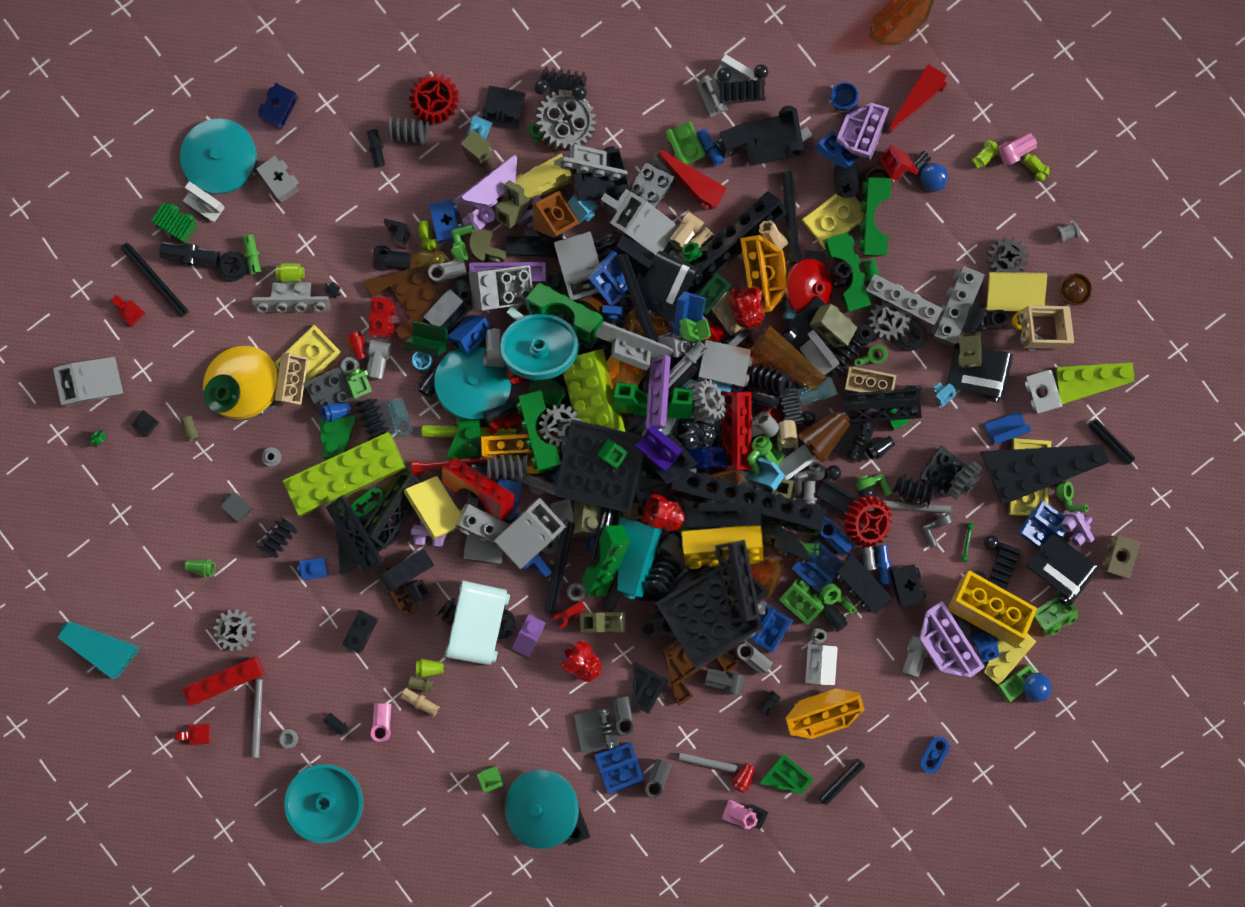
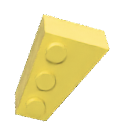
(544, 179)

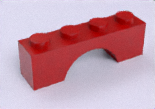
(494, 497)
(223, 681)

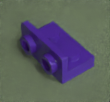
(658, 448)

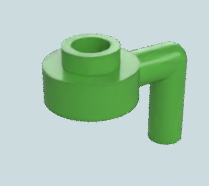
(459, 249)
(871, 356)
(760, 446)
(865, 482)
(1065, 493)
(832, 594)

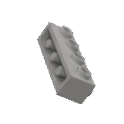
(956, 309)
(481, 524)

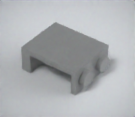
(725, 364)

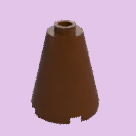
(825, 434)

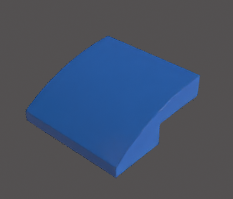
(834, 151)
(609, 279)
(1042, 524)
(821, 570)
(775, 628)
(619, 768)

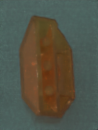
(899, 20)

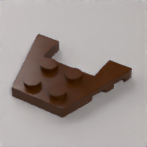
(413, 291)
(680, 668)

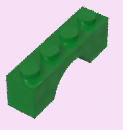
(873, 241)
(841, 249)
(546, 301)
(632, 400)
(546, 455)
(613, 547)

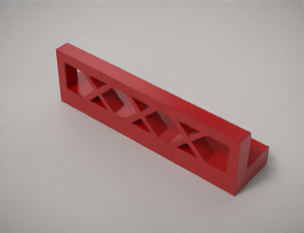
(739, 430)

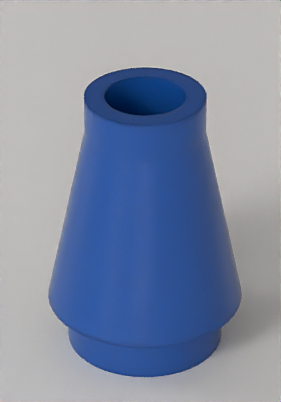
(335, 411)

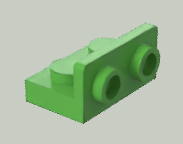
(685, 143)
(803, 601)
(1054, 616)

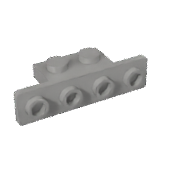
(589, 160)
(291, 298)
(903, 299)
(631, 346)

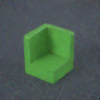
(490, 779)

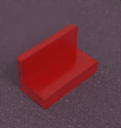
(897, 162)

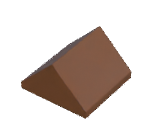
(553, 215)

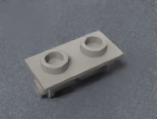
(711, 95)

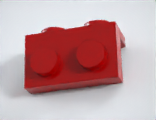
(381, 317)

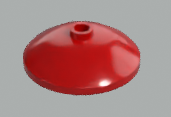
(807, 281)

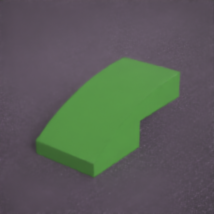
(1013, 685)

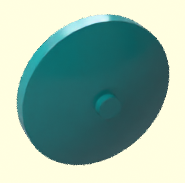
(218, 156)
(539, 346)
(468, 386)
(324, 803)
(541, 809)

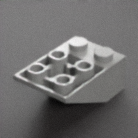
(643, 223)
(577, 262)
(500, 287)
(87, 381)
(529, 533)

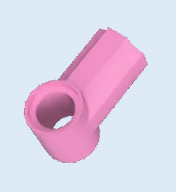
(1013, 150)
(381, 719)
(737, 814)

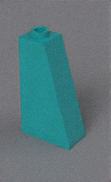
(638, 557)
(99, 648)

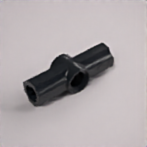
(189, 254)

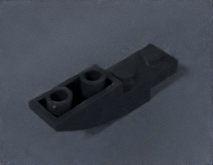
(785, 542)

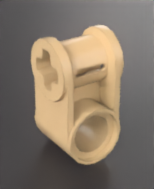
(787, 435)

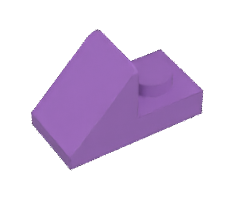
(528, 635)

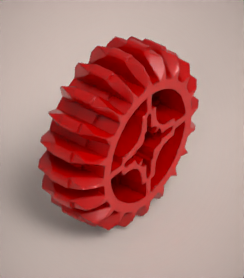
(420, 91)
(861, 521)

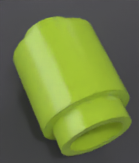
(290, 272)

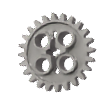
(550, 125)

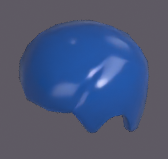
(844, 96)
(933, 177)
(1037, 687)

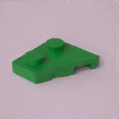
(336, 435)
(466, 441)
(787, 776)

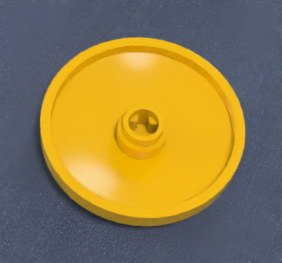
(254, 373)

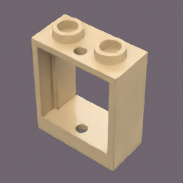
(1062, 323)

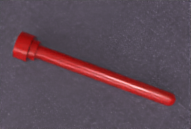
(420, 467)

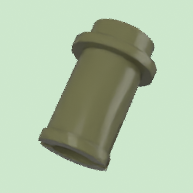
(189, 428)
(421, 684)

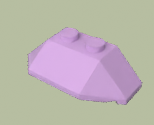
(862, 130)
(490, 186)
(948, 644)

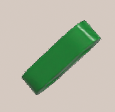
(365, 499)

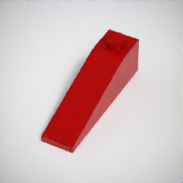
(924, 90)
(699, 186)

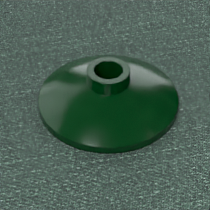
(216, 388)

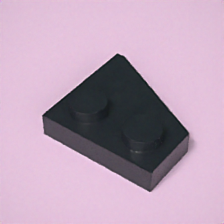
(646, 688)

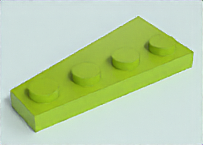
(1087, 380)

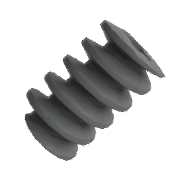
(407, 131)
(506, 466)

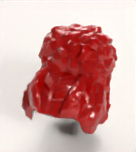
(747, 307)
(662, 513)
(582, 662)

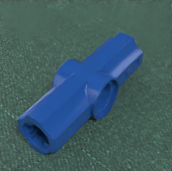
(836, 539)

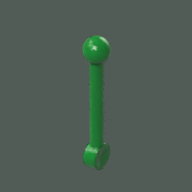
(970, 526)

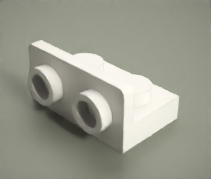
(203, 202)

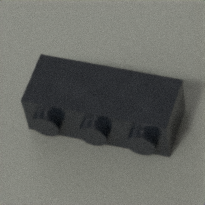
(861, 584)

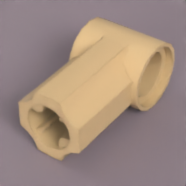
(687, 229)
(770, 232)

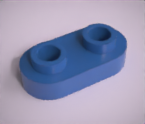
(935, 755)

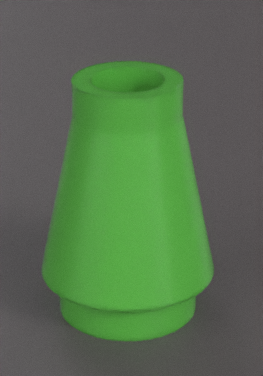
(203, 568)

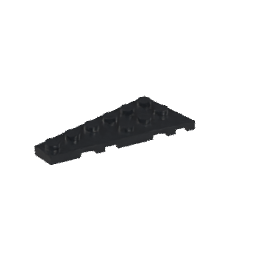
(1026, 471)

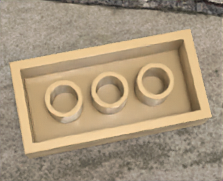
(725, 314)
(291, 378)
(868, 380)

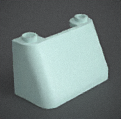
(476, 623)

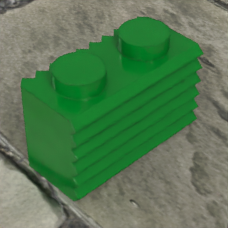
(174, 222)

